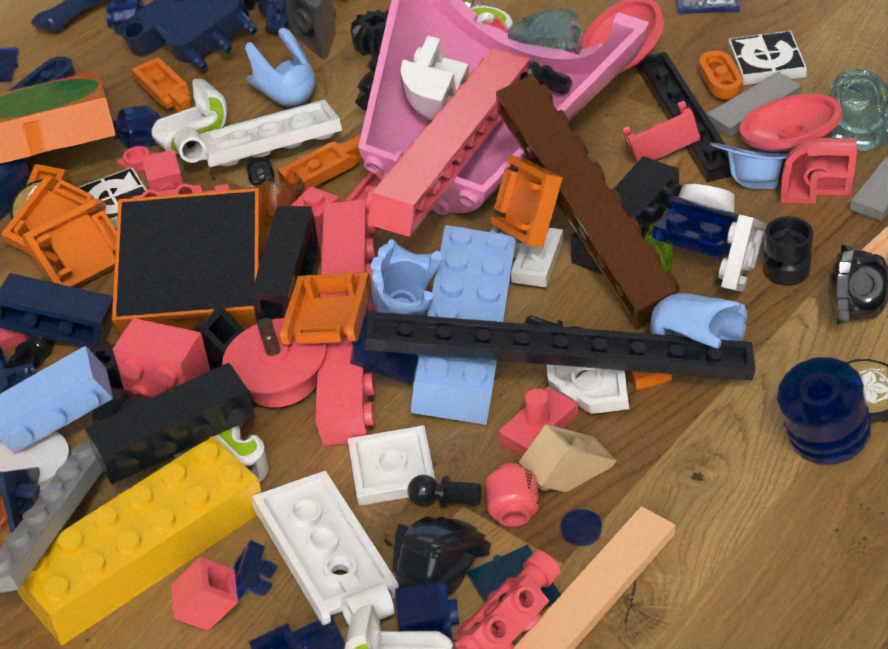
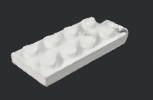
(259, 135)
(320, 536)

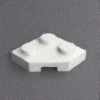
(746, 241)
(591, 388)

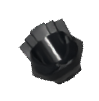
(858, 284)
(436, 552)

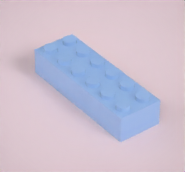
(466, 286)

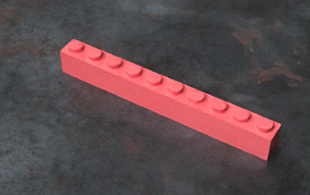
(443, 146)

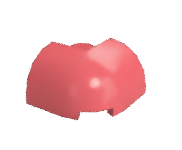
(819, 168)

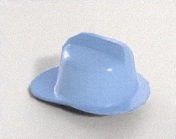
(754, 168)

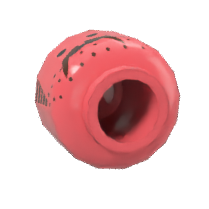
(512, 495)

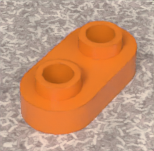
(721, 75)

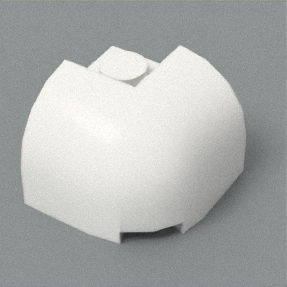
(431, 78)

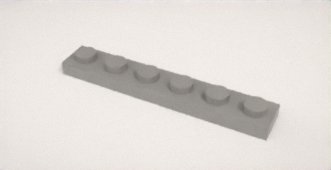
(47, 516)

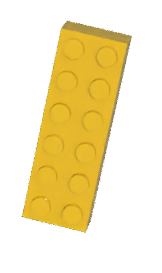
(139, 538)

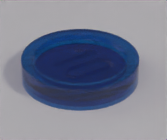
(581, 527)

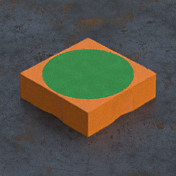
(53, 116)

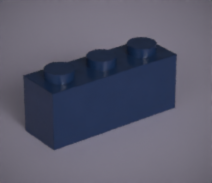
(55, 311)

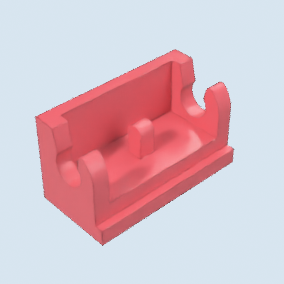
(663, 137)

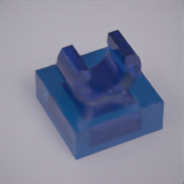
(249, 568)

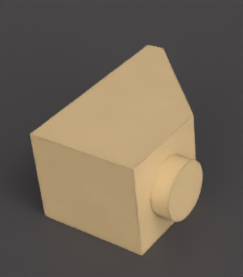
(565, 458)

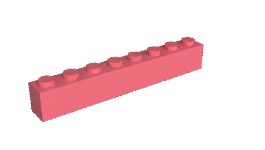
(342, 387)

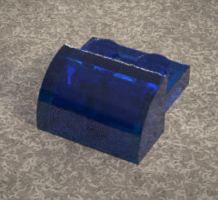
(695, 227)

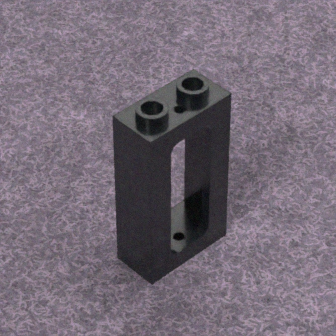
(288, 253)

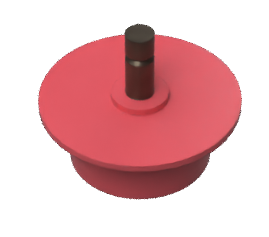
(274, 371)

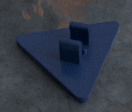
(18, 493)

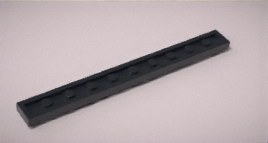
(557, 346)

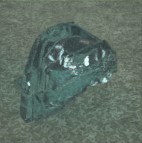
(550, 28)
(864, 108)

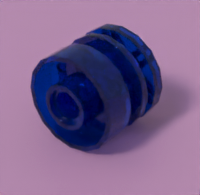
(825, 410)

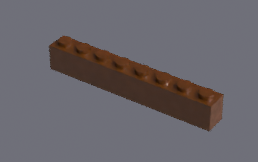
(586, 199)

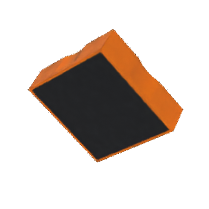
(187, 257)

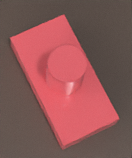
(541, 408)

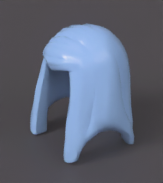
(291, 81)
(401, 280)
(699, 318)

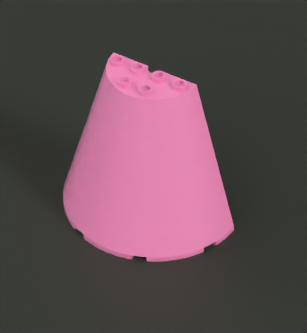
(394, 123)

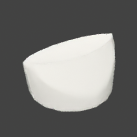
(709, 195)

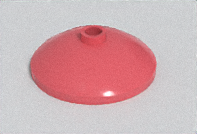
(645, 10)
(790, 121)

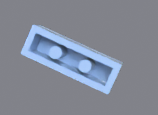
(52, 399)

